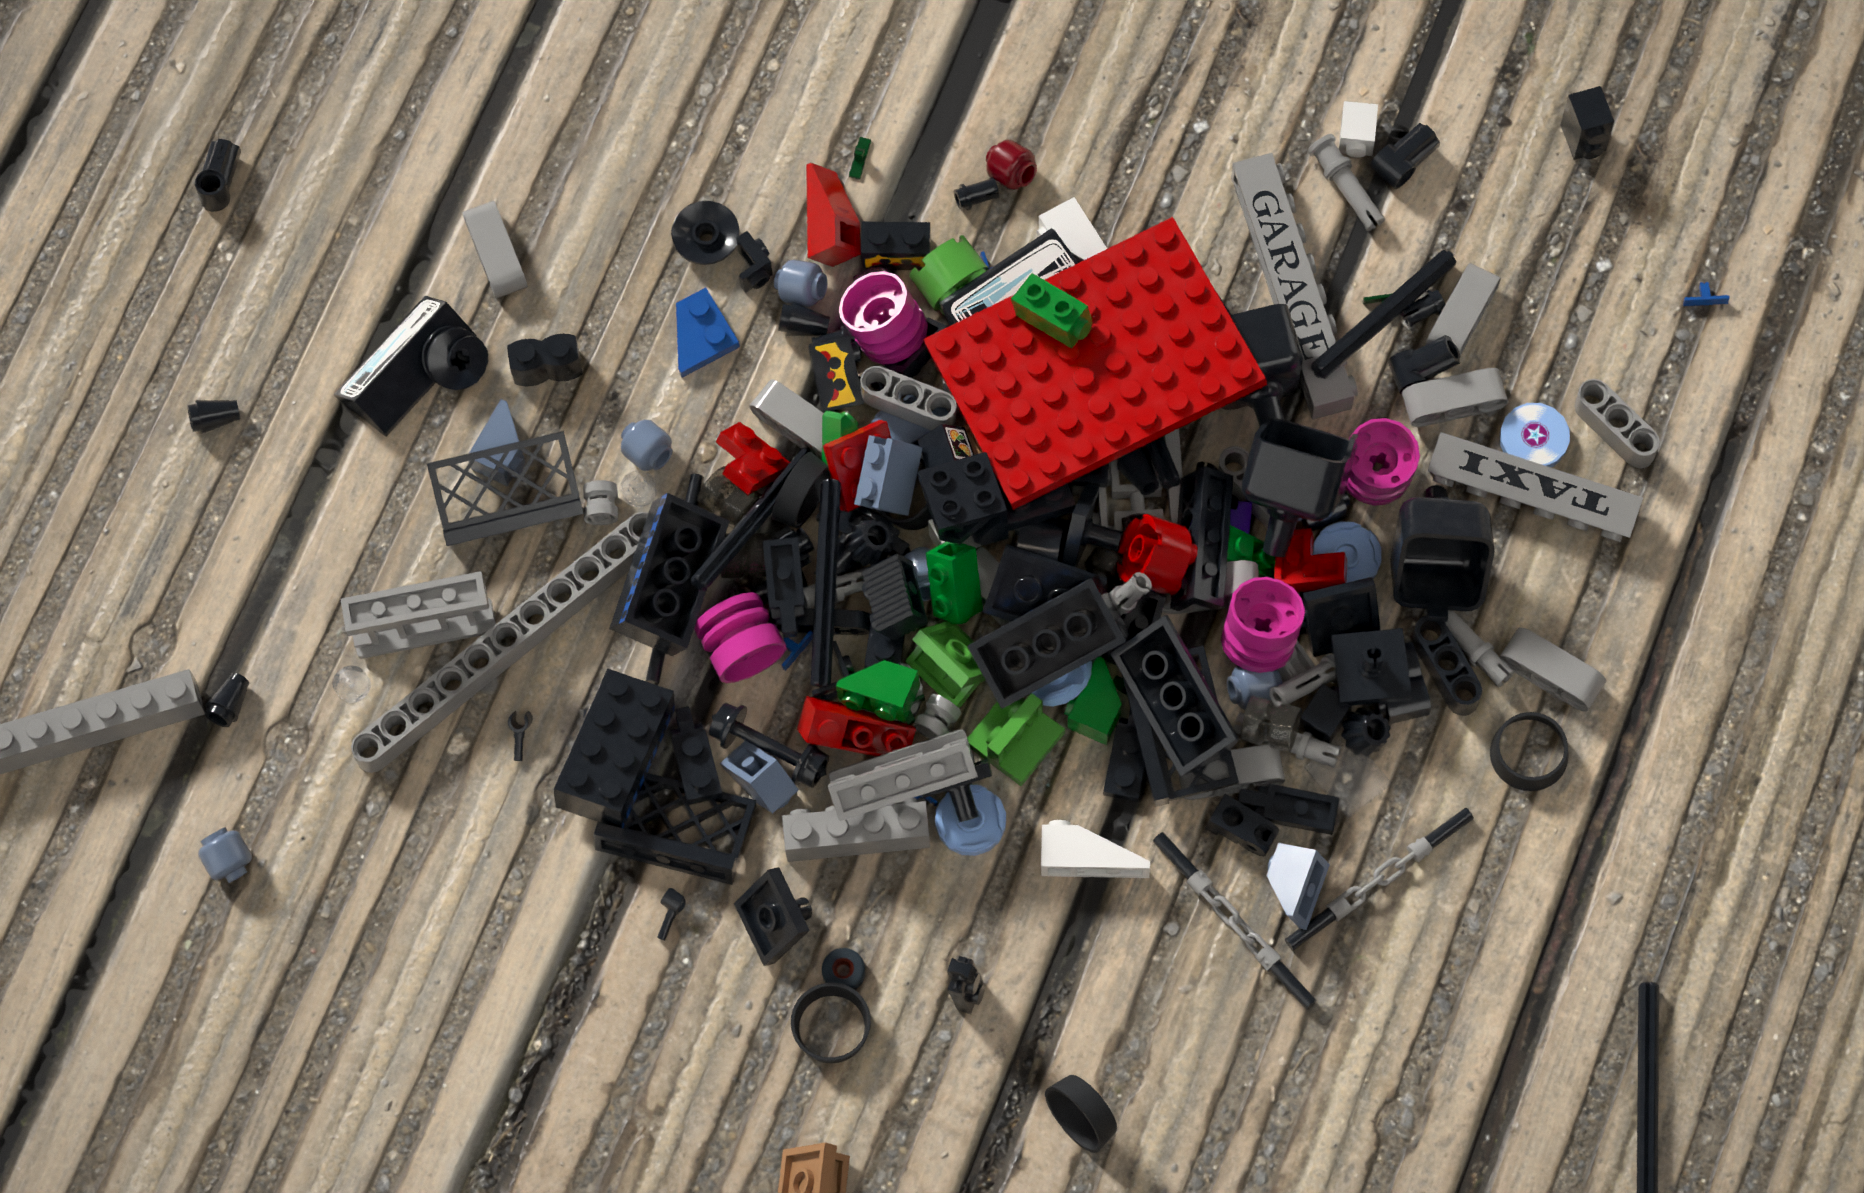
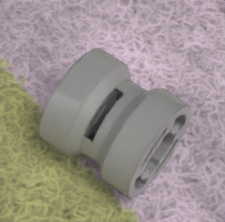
(600, 502)
(937, 717)

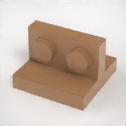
(813, 1170)

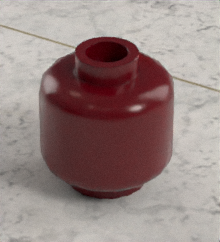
(1011, 164)

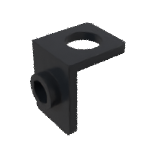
(845, 668)

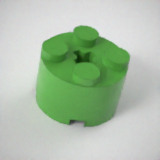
(947, 270)

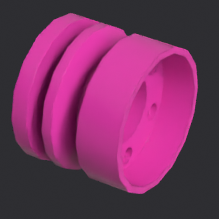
(883, 317)
(1394, 448)
(1262, 624)
(740, 637)

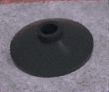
(703, 219)

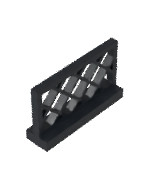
(511, 518)
(1155, 756)
(674, 853)

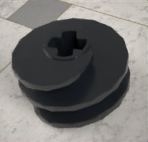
(467, 367)

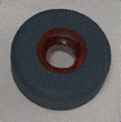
(846, 957)

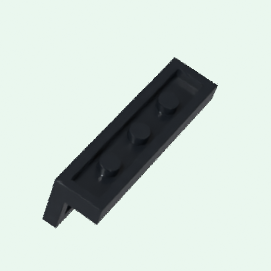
(1210, 517)

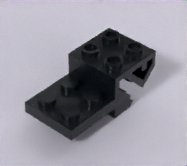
(969, 501)

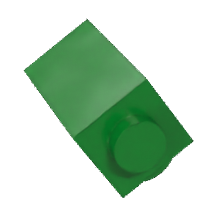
(1052, 311)
(954, 582)

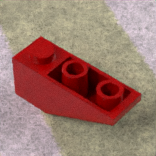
(831, 220)
(846, 729)

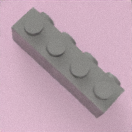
(878, 831)

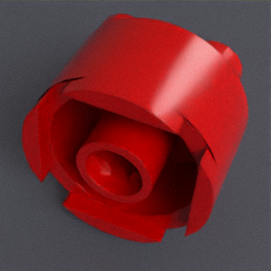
(1157, 550)

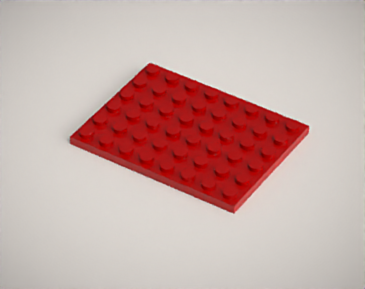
(1148, 366)

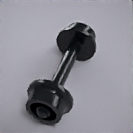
(729, 723)

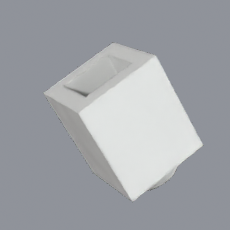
(1358, 129)

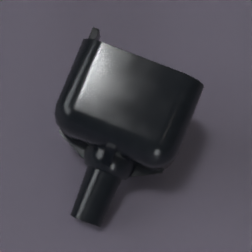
(1278, 353)
(1295, 477)
(1441, 554)

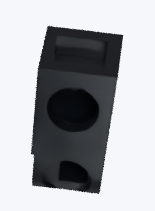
(1242, 826)

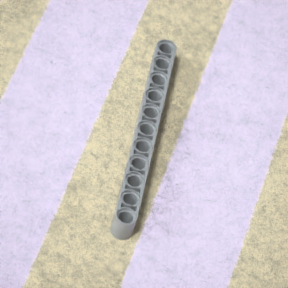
(489, 647)

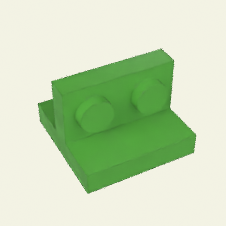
(946, 661)
(1016, 737)

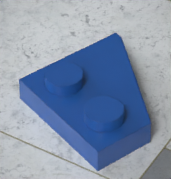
(701, 332)

